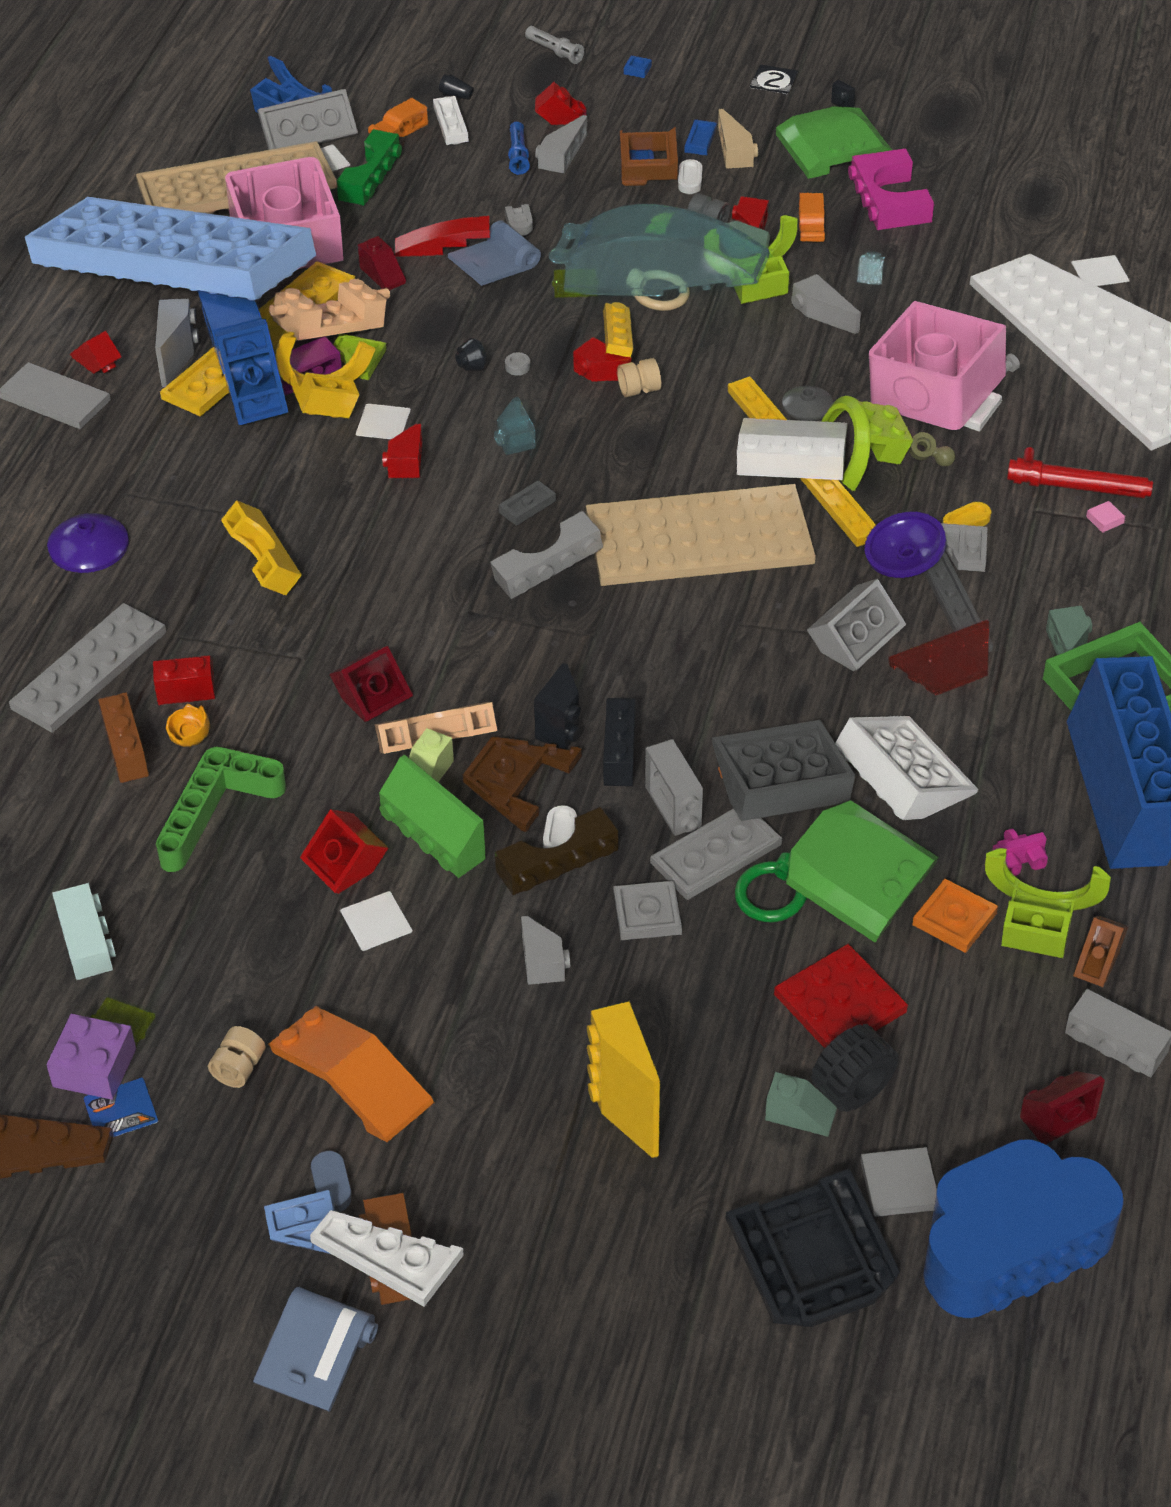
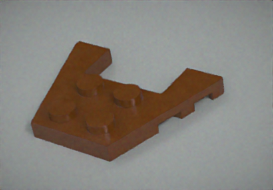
(505, 769)

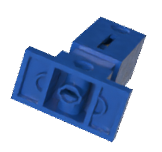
(244, 355)

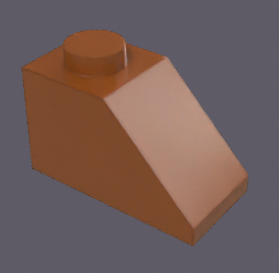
(1100, 950)

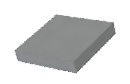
(647, 910)
(899, 1181)

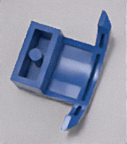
(270, 93)

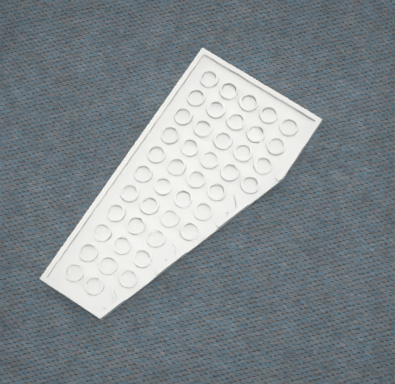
(1092, 335)

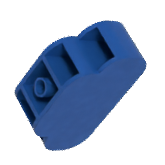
(1017, 1225)

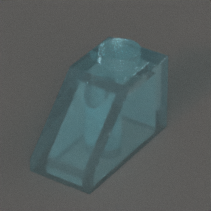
(515, 429)

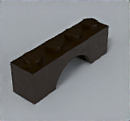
(527, 866)

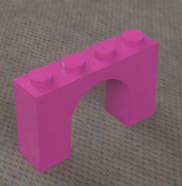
(886, 207)

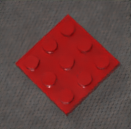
(839, 995)

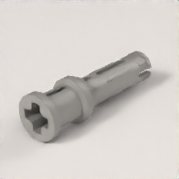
(568, 49)

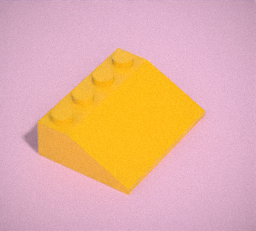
(624, 1075)

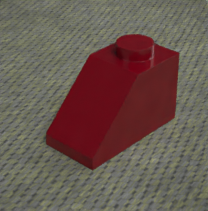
(380, 263)

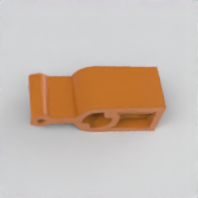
(403, 118)
(811, 217)

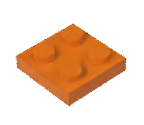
(955, 915)

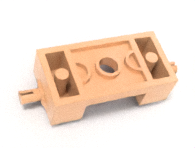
(355, 310)

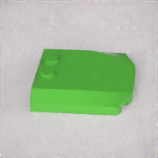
(829, 138)
(857, 867)

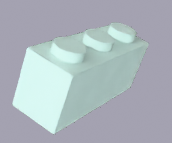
(84, 931)

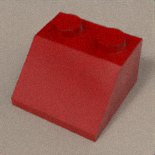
(184, 679)
(343, 850)

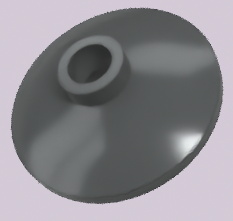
(806, 403)

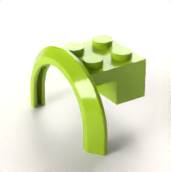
(775, 274)
(874, 427)
(1037, 917)

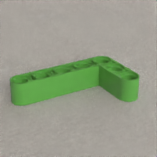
(215, 772)

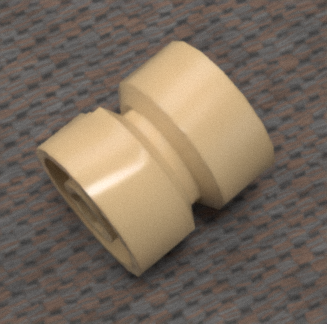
(640, 377)
(236, 1056)

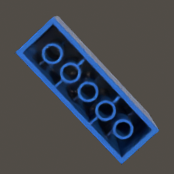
(1125, 759)

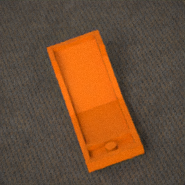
(356, 1069)

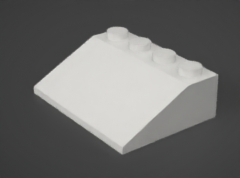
(791, 449)
(903, 765)

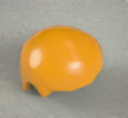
(188, 726)

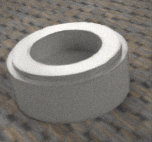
(517, 363)

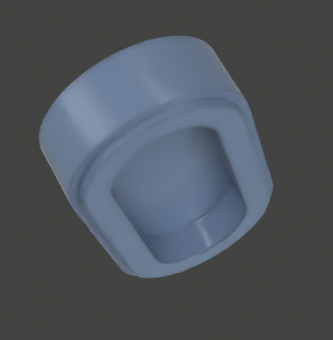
(330, 1174)

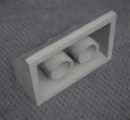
(857, 625)

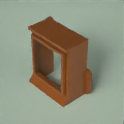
(639, 171)

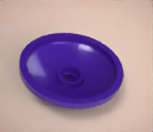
(88, 543)
(905, 544)

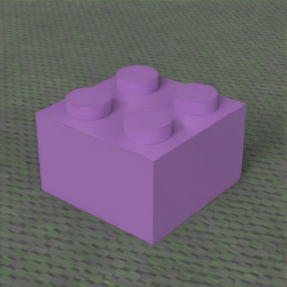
(91, 1056)

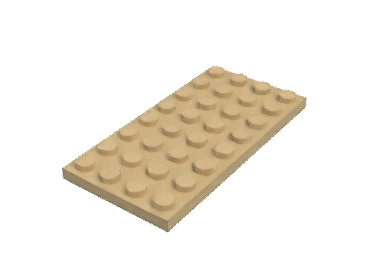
(203, 184)
(701, 534)

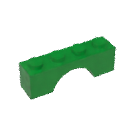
(359, 182)

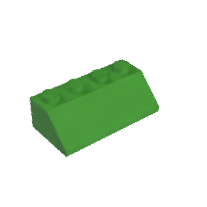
(433, 817)

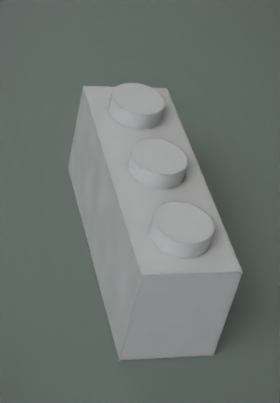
(1118, 1033)

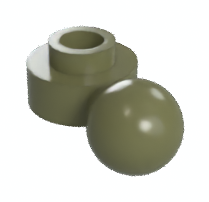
(943, 455)

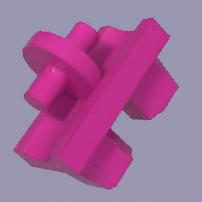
(1022, 850)

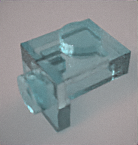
(870, 268)

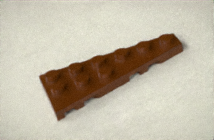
(46, 1143)

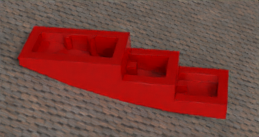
(432, 238)

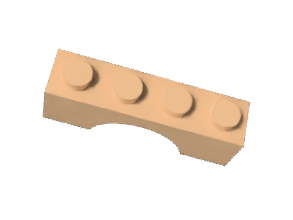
(454, 723)

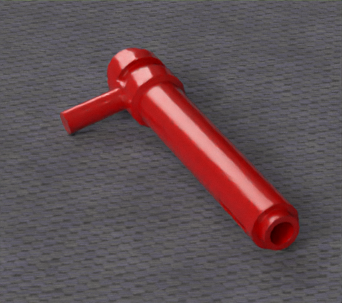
(1037, 473)

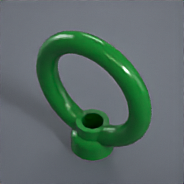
(780, 869)

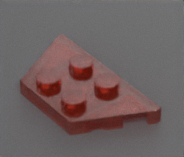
(948, 659)

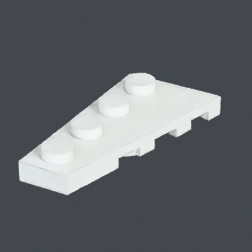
(397, 1260)

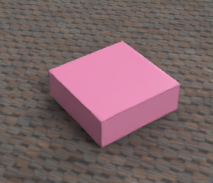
(1105, 516)

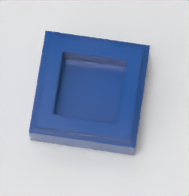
(637, 66)

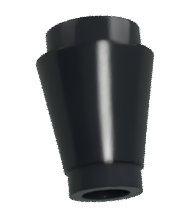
(453, 86)

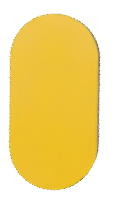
(971, 514)

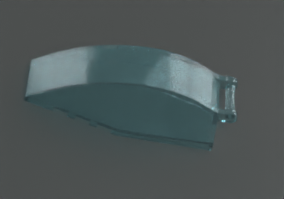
(655, 250)

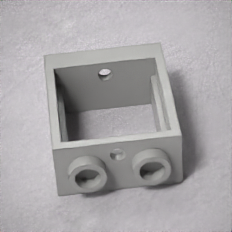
(673, 787)

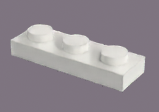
(450, 120)

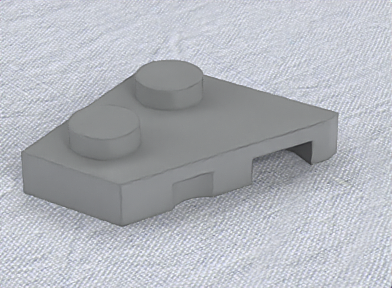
(966, 546)

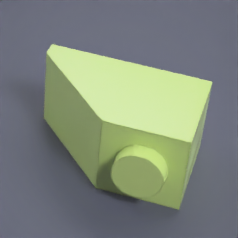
(433, 753)

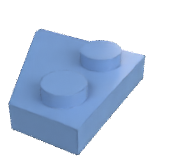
(297, 1218)

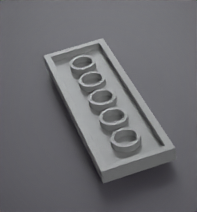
(87, 667)

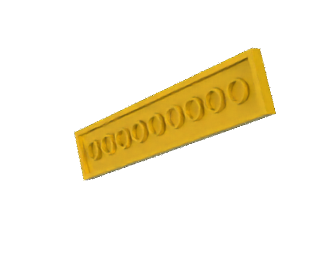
(205, 383)

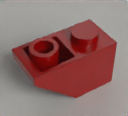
(558, 105)

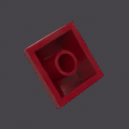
(371, 683)
(1062, 1105)

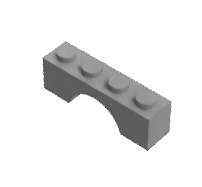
(521, 571)

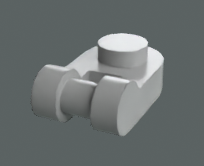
(519, 219)

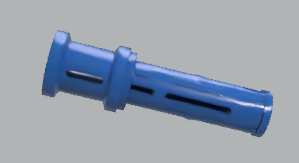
(518, 152)

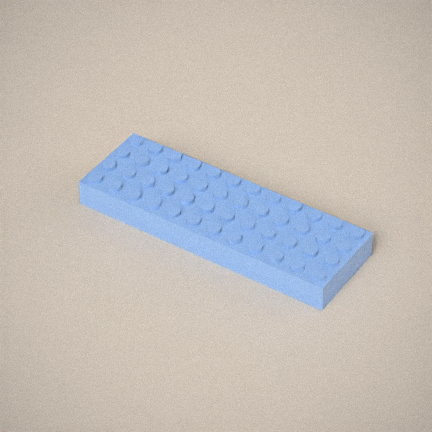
(172, 247)

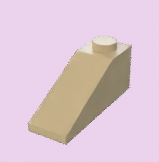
(735, 142)

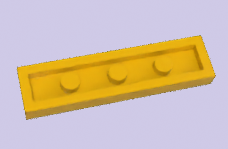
(618, 329)

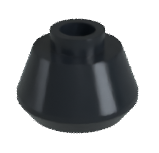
(471, 355)

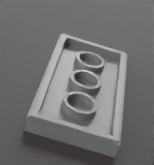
(308, 120)
(54, 395)
(714, 852)

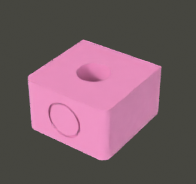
(289, 195)
(937, 365)

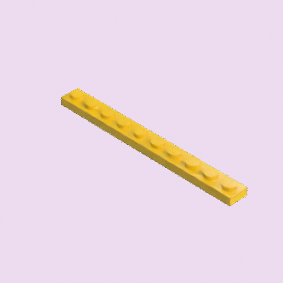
(829, 493)

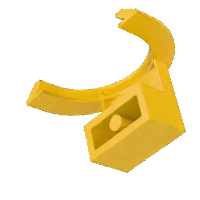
(319, 393)

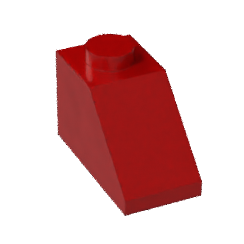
(751, 212)
(97, 354)
(595, 364)
(404, 454)

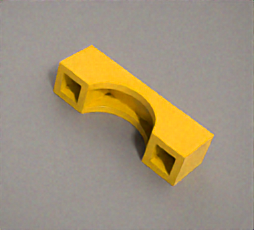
(274, 566)

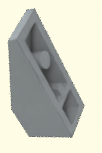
(561, 146)
(823, 303)

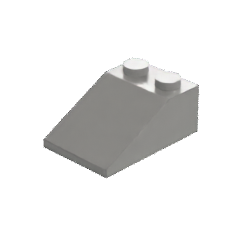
(174, 337)

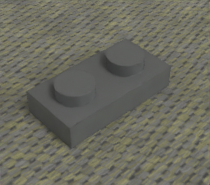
(527, 502)

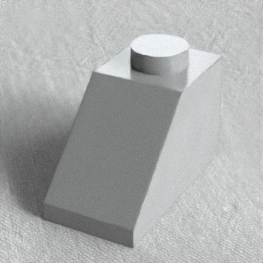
(543, 953)

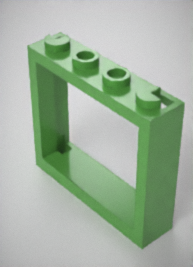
(1113, 645)

